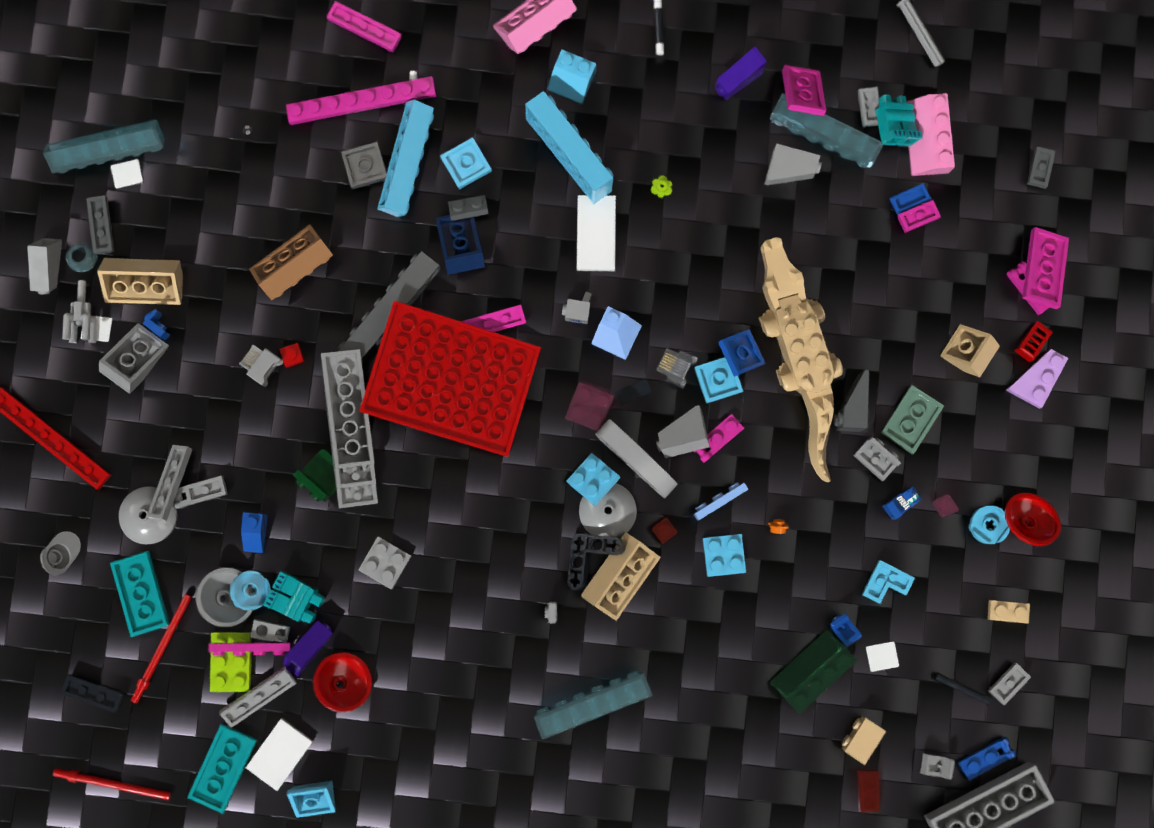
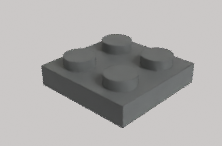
(364, 165)

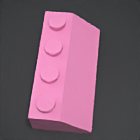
(532, 21)
(935, 150)

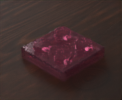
(589, 407)

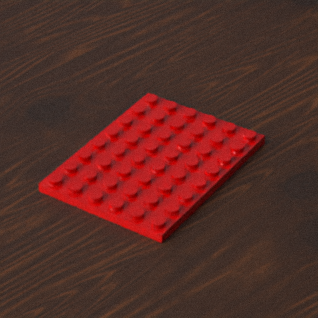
(450, 379)

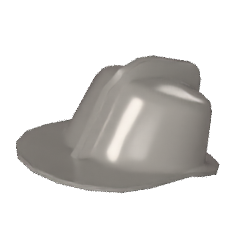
(60, 553)

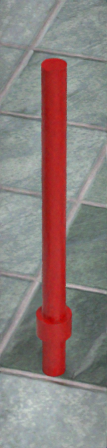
(143, 683)
(75, 776)

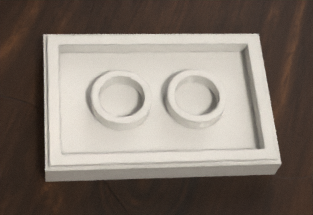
(279, 754)

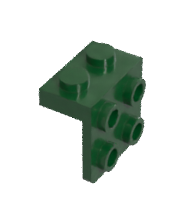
(318, 476)

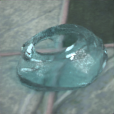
(84, 265)

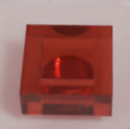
(664, 530)

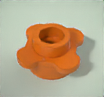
(778, 526)

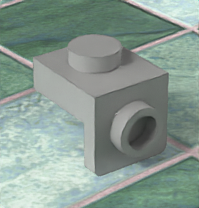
(937, 766)

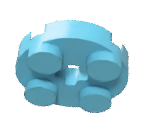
(978, 526)
(240, 584)

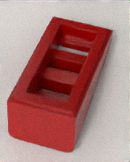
(1025, 353)

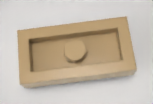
(1008, 611)

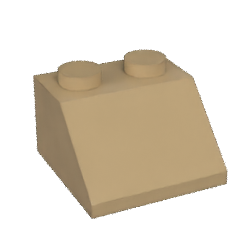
(970, 350)

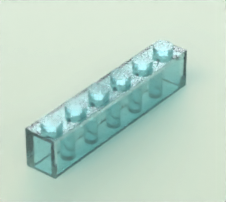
(828, 132)
(104, 146)
(592, 705)

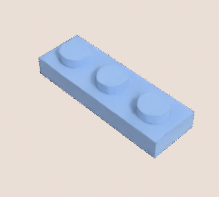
(719, 500)

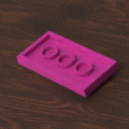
(1045, 268)

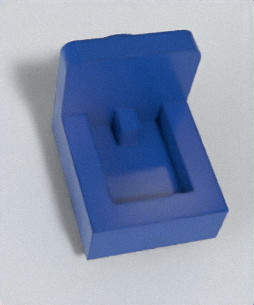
(845, 630)

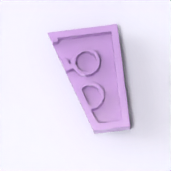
(1039, 380)

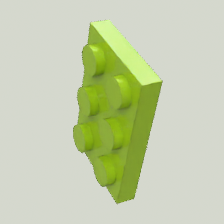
(230, 672)

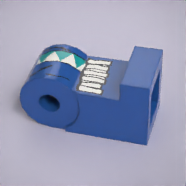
(901, 503)

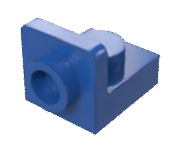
(157, 327)

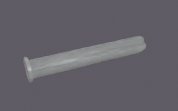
(921, 32)

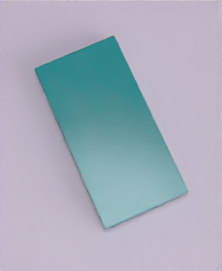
(140, 594)
(222, 768)

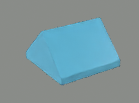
(312, 799)

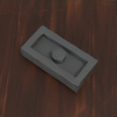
(1041, 167)
(468, 207)

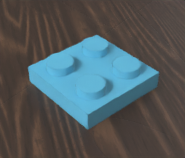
(465, 163)
(717, 380)
(593, 479)
(724, 555)

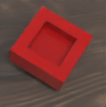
(291, 355)

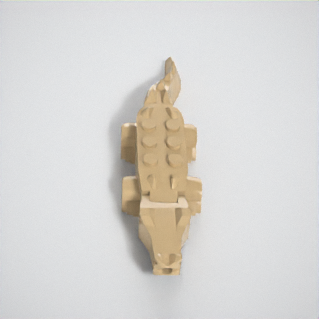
(807, 361)

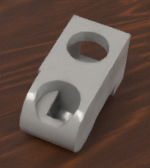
(270, 631)

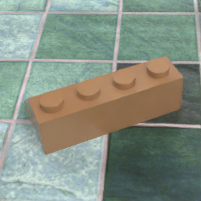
(290, 262)

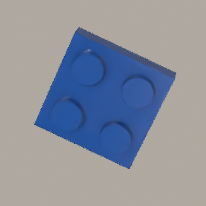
(741, 352)

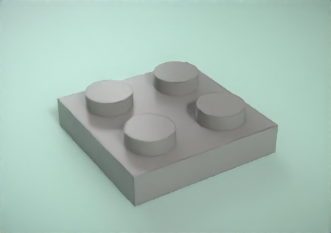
(385, 562)

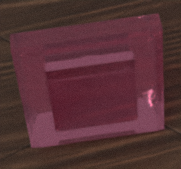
(945, 505)

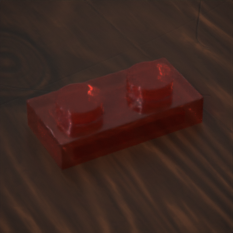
(868, 791)

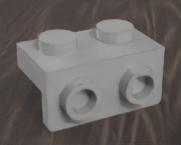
(877, 458)

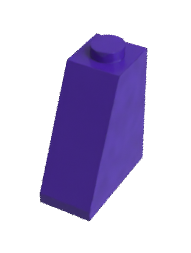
(741, 73)
(307, 648)

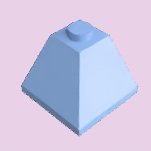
(616, 333)

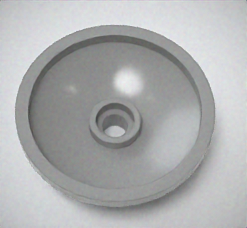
(614, 524)
(144, 530)
(208, 598)

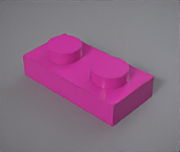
(918, 216)

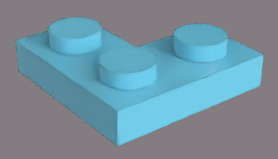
(884, 577)

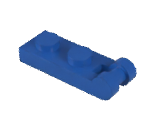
(986, 758)

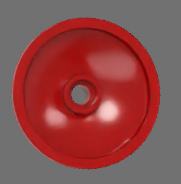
(1032, 519)
(353, 676)

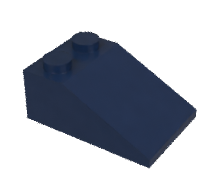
(460, 244)

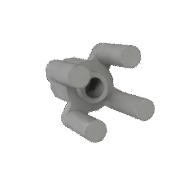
(80, 317)

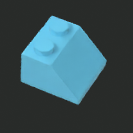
(572, 76)

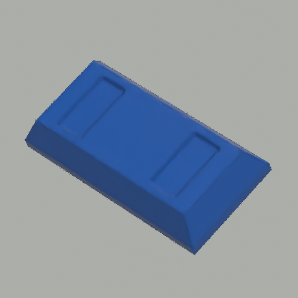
(910, 198)

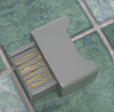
(260, 364)

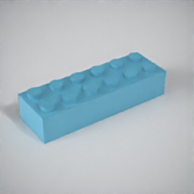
(569, 147)

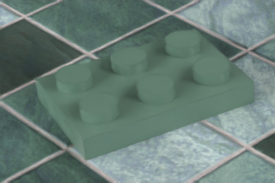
(912, 419)

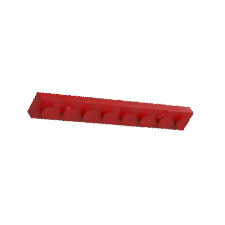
(52, 440)

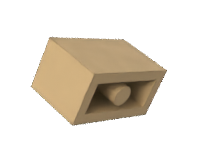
(862, 739)

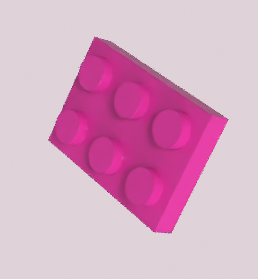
(804, 90)

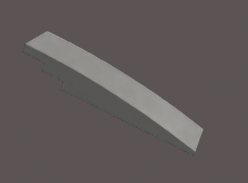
(349, 429)

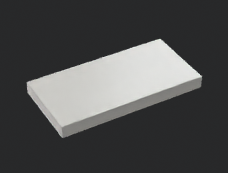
(596, 234)

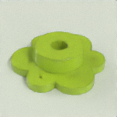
(666, 190)

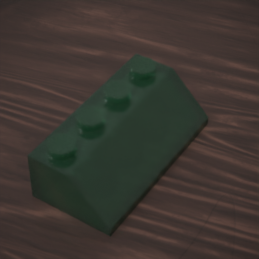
(813, 671)

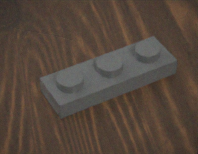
(100, 224)

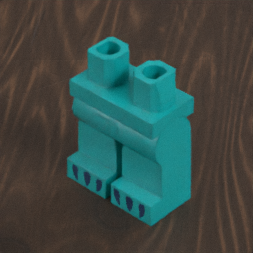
(897, 122)
(300, 601)

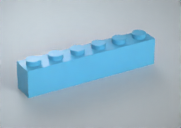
(406, 158)

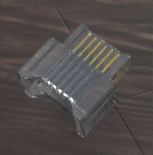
(676, 366)

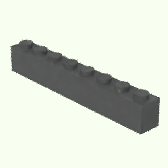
(405, 290)

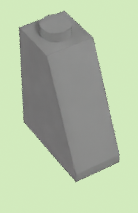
(791, 165)
(44, 264)
(684, 434)

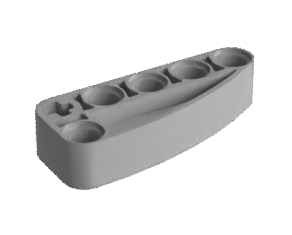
(636, 458)

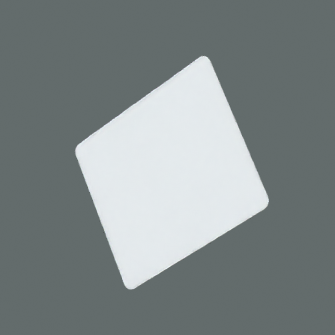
(126, 173)
(103, 328)
(882, 656)

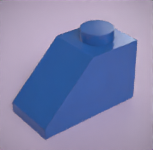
(253, 532)

